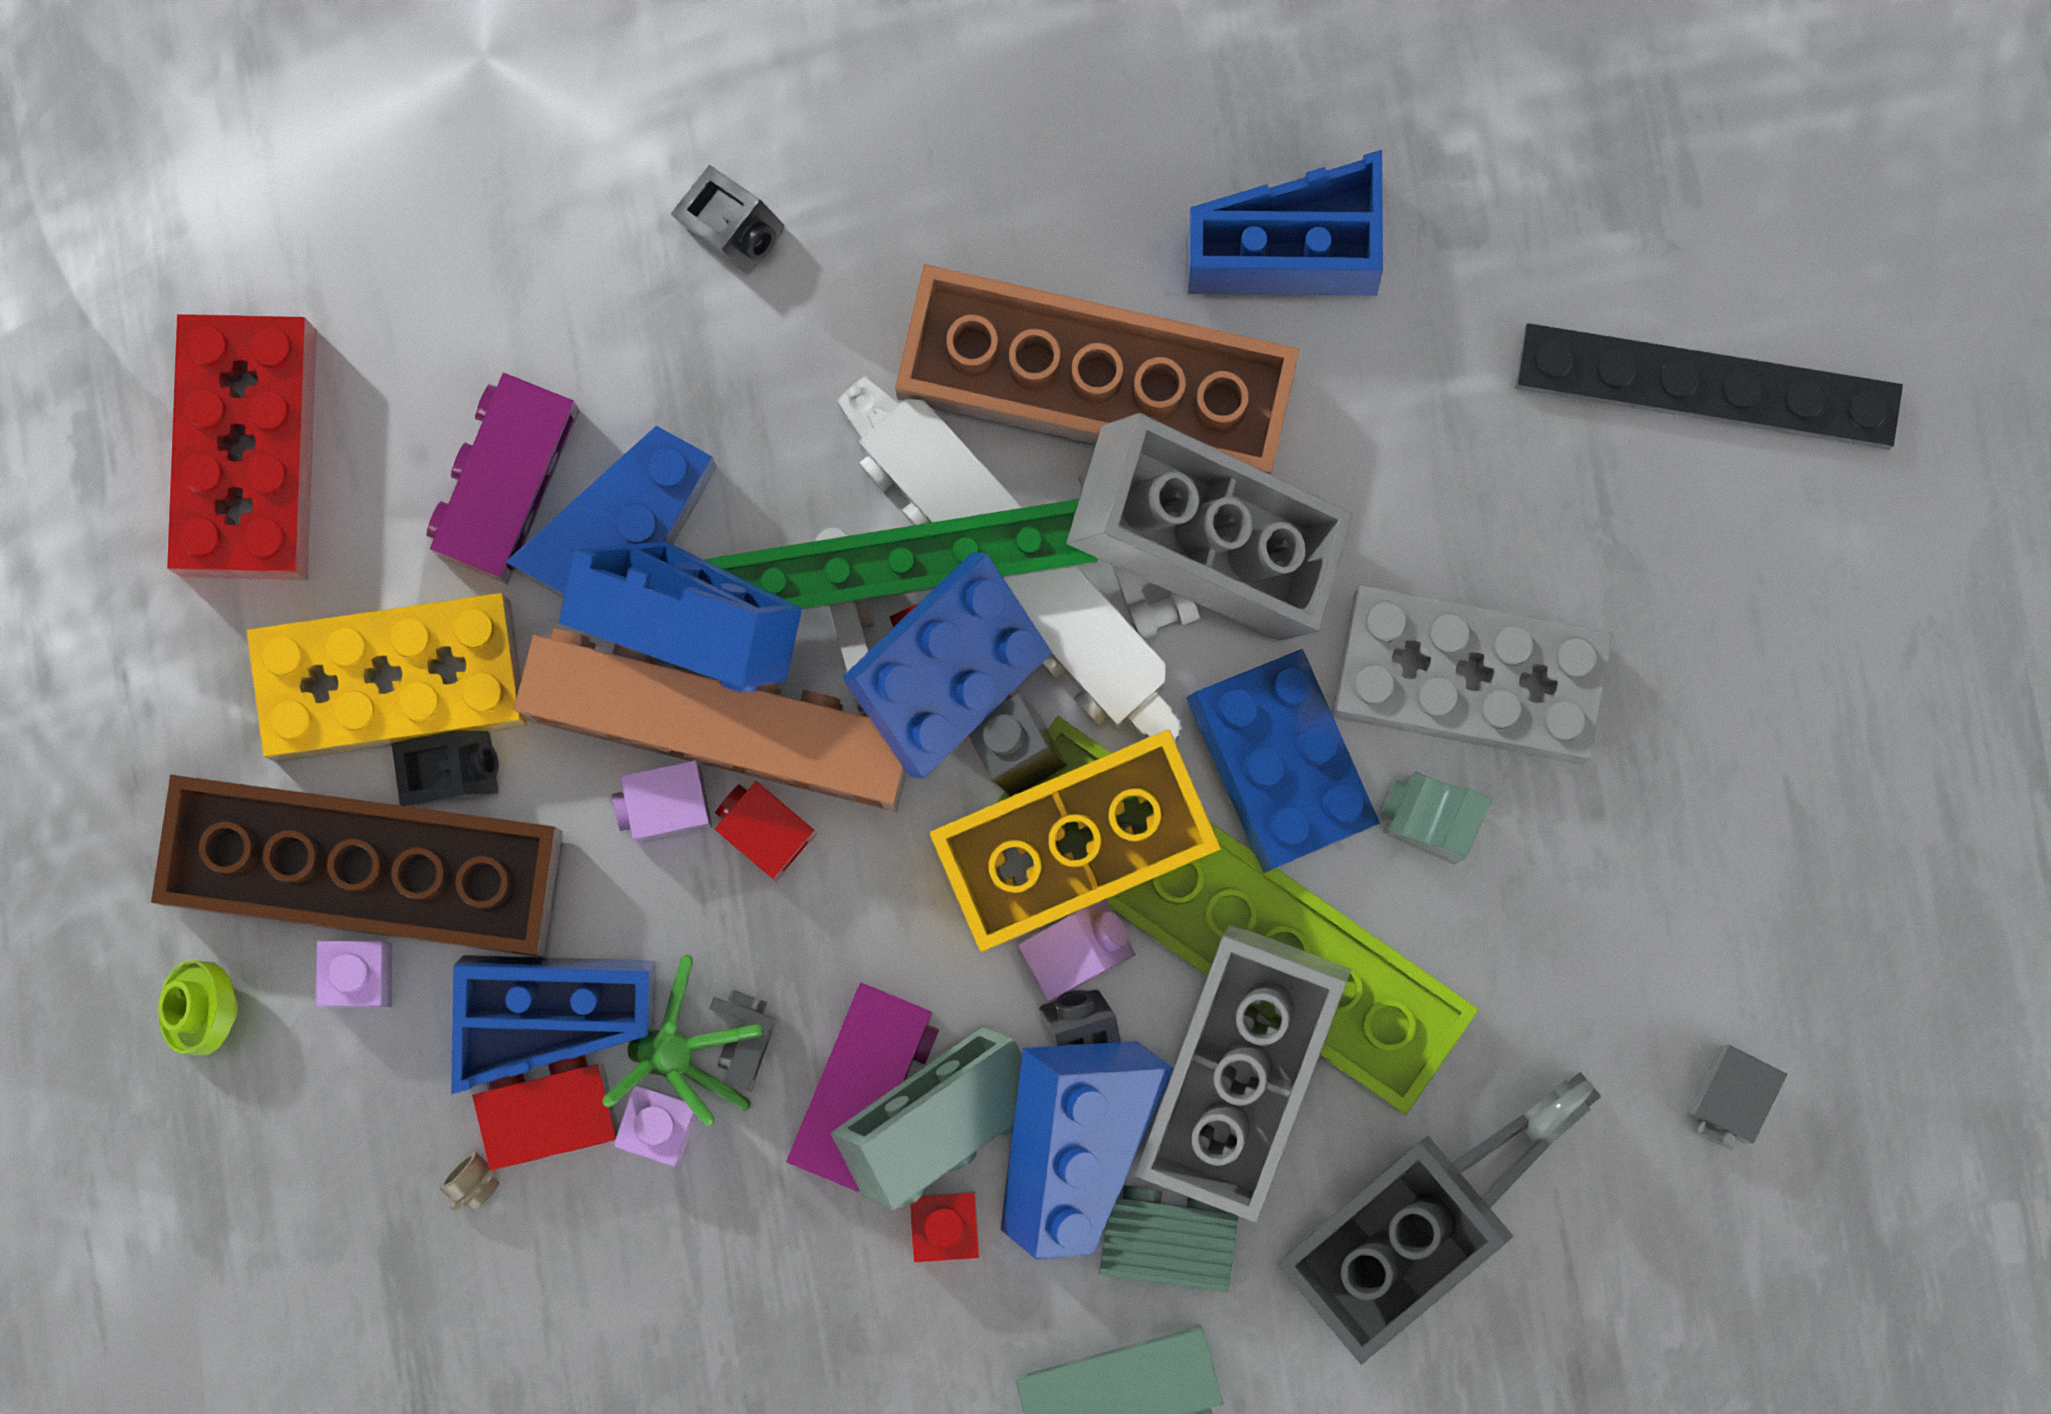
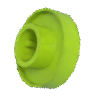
(196, 1007)

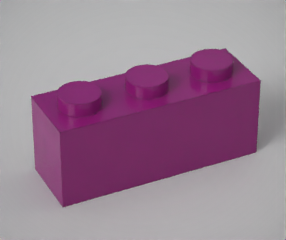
(502, 476)
(867, 1062)

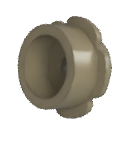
(469, 1183)

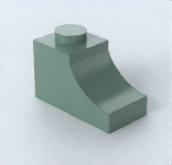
(1435, 816)

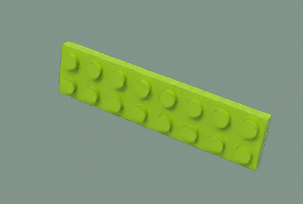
(1392, 1015)

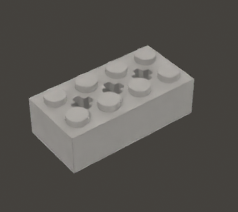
(1209, 527)
(1506, 649)
(1204, 1086)

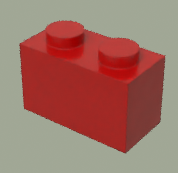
(545, 1115)

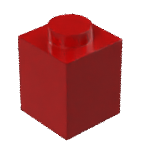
(763, 828)
(945, 1227)

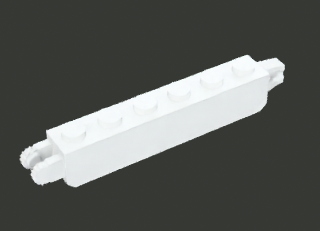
(946, 481)

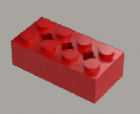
(270, 477)

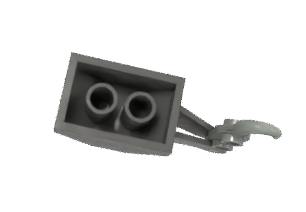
(1418, 1230)

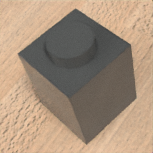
(1016, 746)
(1735, 1097)

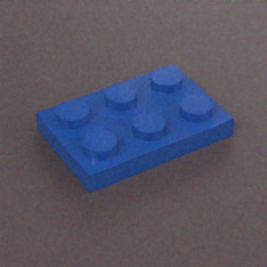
(947, 665)
(1282, 760)

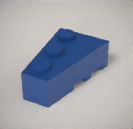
(1293, 237)
(633, 502)
(682, 612)
(543, 1010)
(1075, 1141)

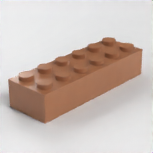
(1084, 364)
(696, 718)

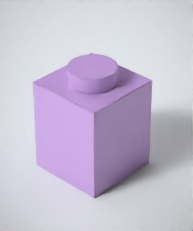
(662, 802)
(1077, 949)
(354, 974)
(656, 1126)

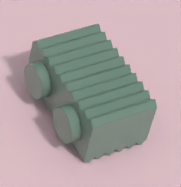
(1168, 1241)

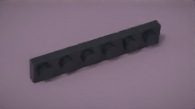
(1709, 386)

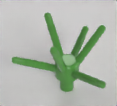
(670, 1054)

